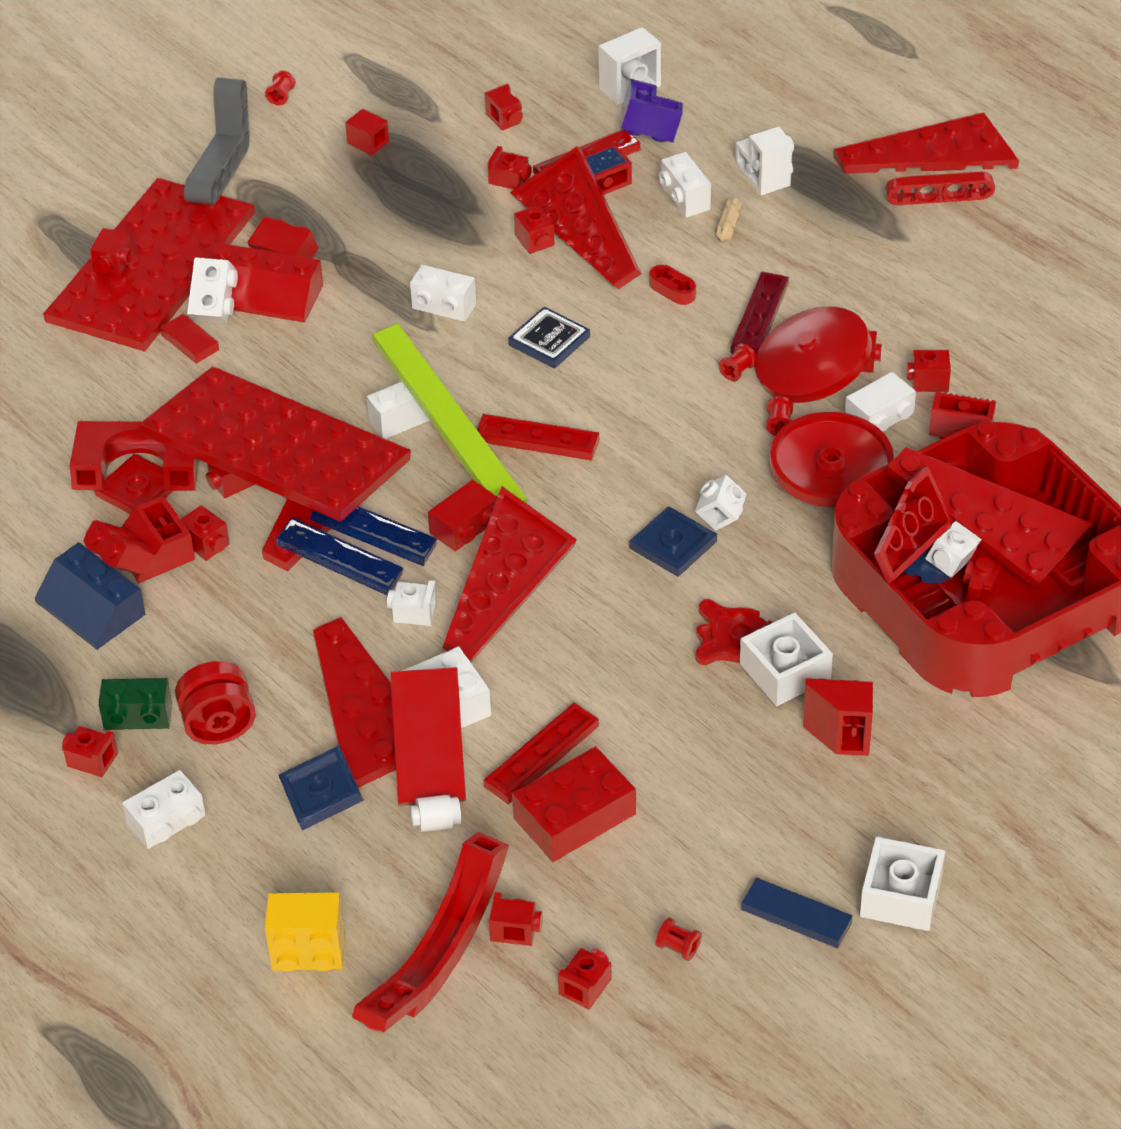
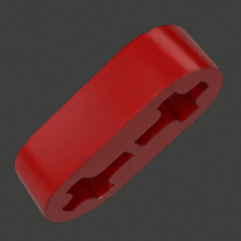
(672, 284)

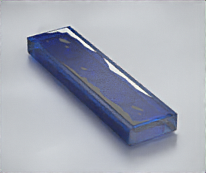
(382, 533)
(339, 556)

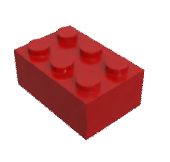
(574, 803)

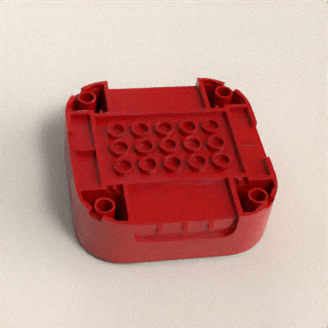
(1015, 626)

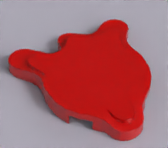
(724, 632)

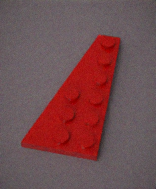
(933, 148)
(581, 215)
(509, 566)
(357, 702)

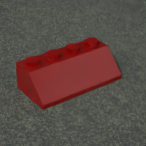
(271, 281)

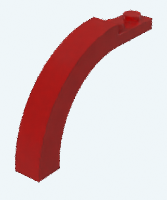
(444, 941)

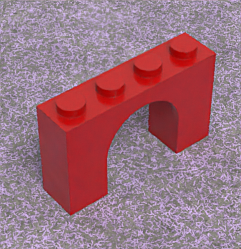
(103, 441)

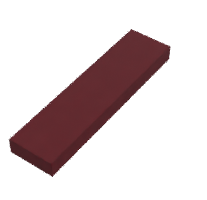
(761, 311)

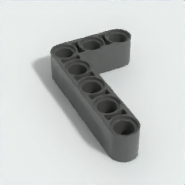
(226, 148)

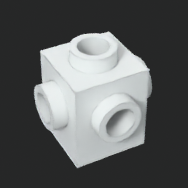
(720, 502)

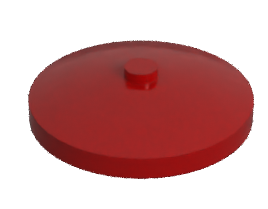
(813, 354)
(826, 453)

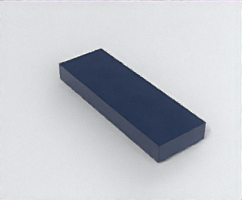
(797, 912)

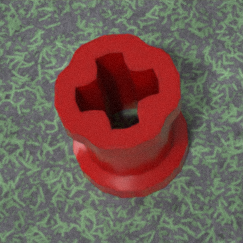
(278, 91)
(739, 361)
(779, 414)
(678, 939)

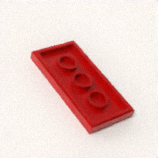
(427, 734)

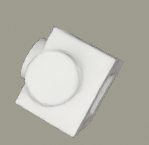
(953, 549)
(413, 603)

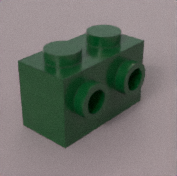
(135, 703)

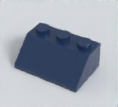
(90, 596)

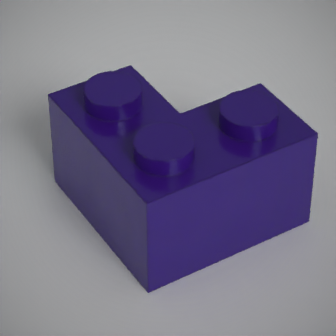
(650, 114)

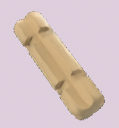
(729, 219)

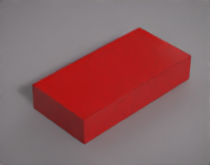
(189, 338)

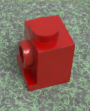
(503, 107)
(508, 169)
(89, 750)
(514, 921)
(585, 977)

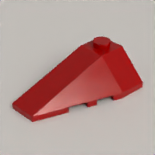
(914, 526)

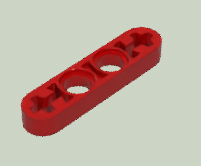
(940, 183)

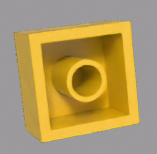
(305, 931)

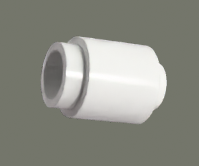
(435, 813)

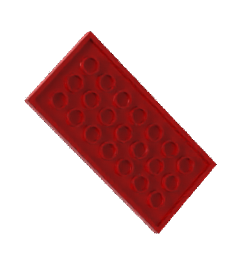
(164, 242)
(275, 443)

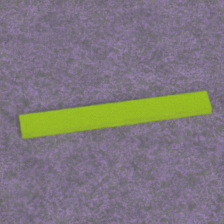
(444, 411)

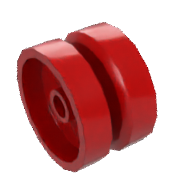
(215, 702)

